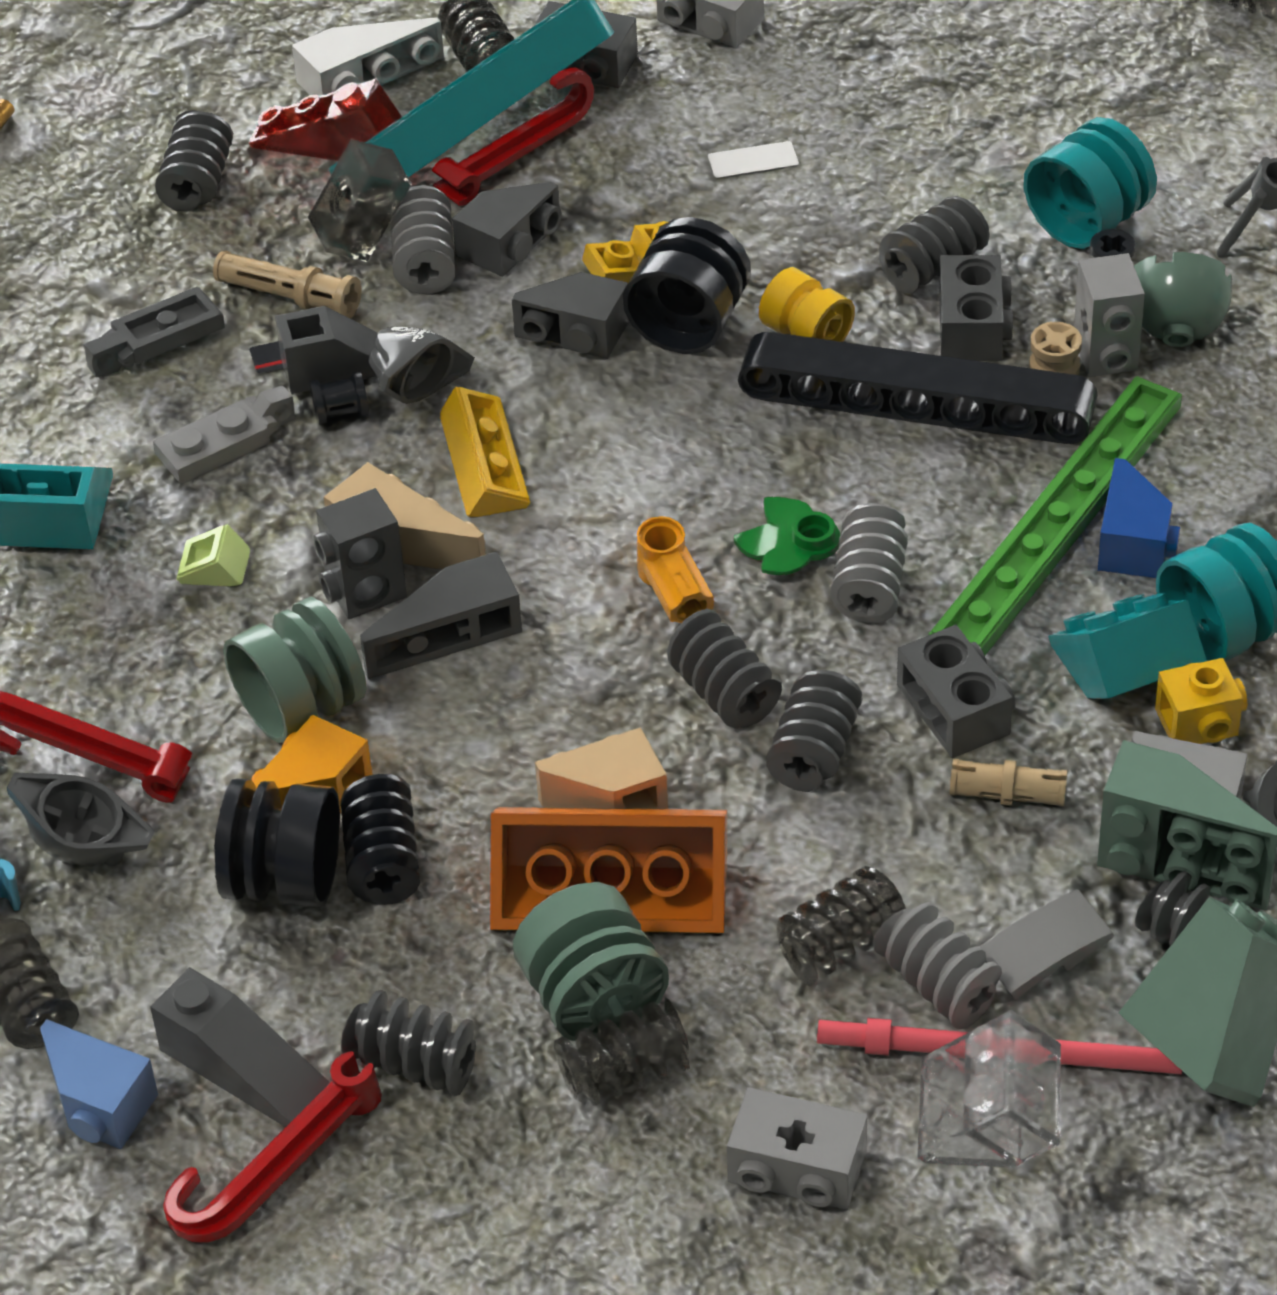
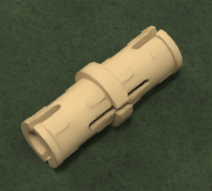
(1008, 782)

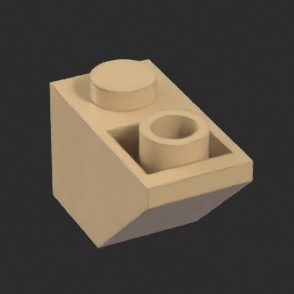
(604, 774)

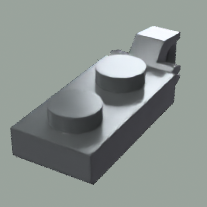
(153, 331)

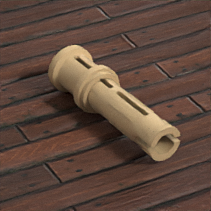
(307, 287)

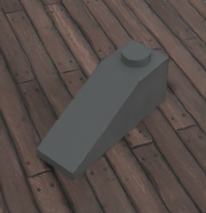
(447, 614)
(233, 1047)

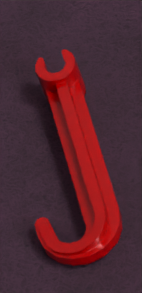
(463, 179)
(160, 770)
(346, 1095)

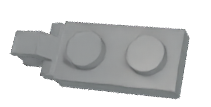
(224, 434)

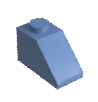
(98, 1084)

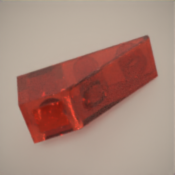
(327, 122)

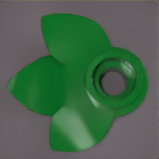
(790, 537)

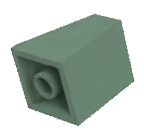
(1215, 1000)

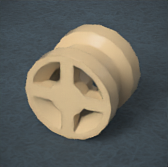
(1056, 348)

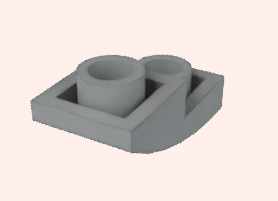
(1046, 939)

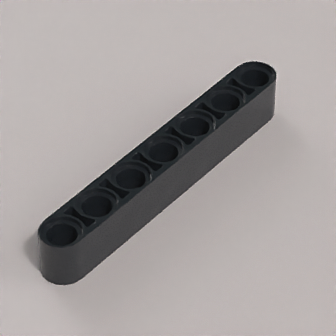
(918, 387)

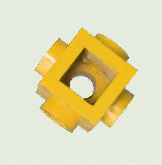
(1200, 702)

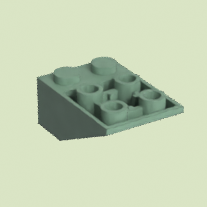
(1175, 818)

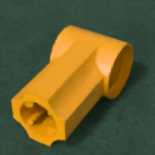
(670, 569)

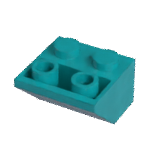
(52, 505)
(1128, 644)

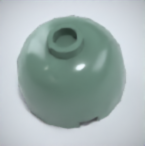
(1183, 297)

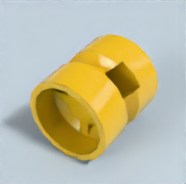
(801, 307)

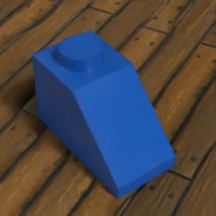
(1135, 525)

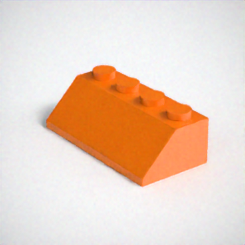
(659, 860)

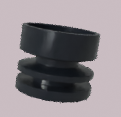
(687, 285)
(269, 841)

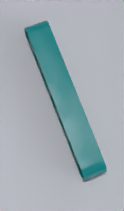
(494, 84)

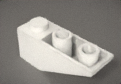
(366, 53)

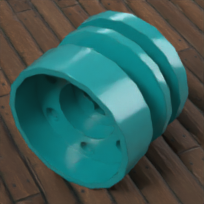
(1090, 181)
(1228, 589)

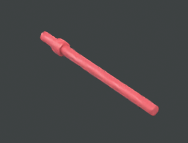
(880, 1037)

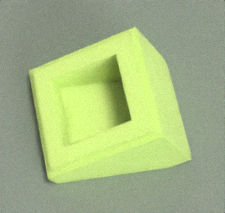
(214, 559)

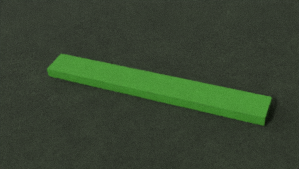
(1059, 514)

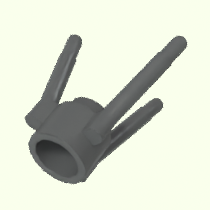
(1264, 195)

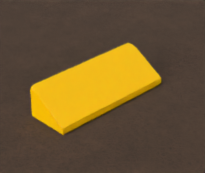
(483, 453)

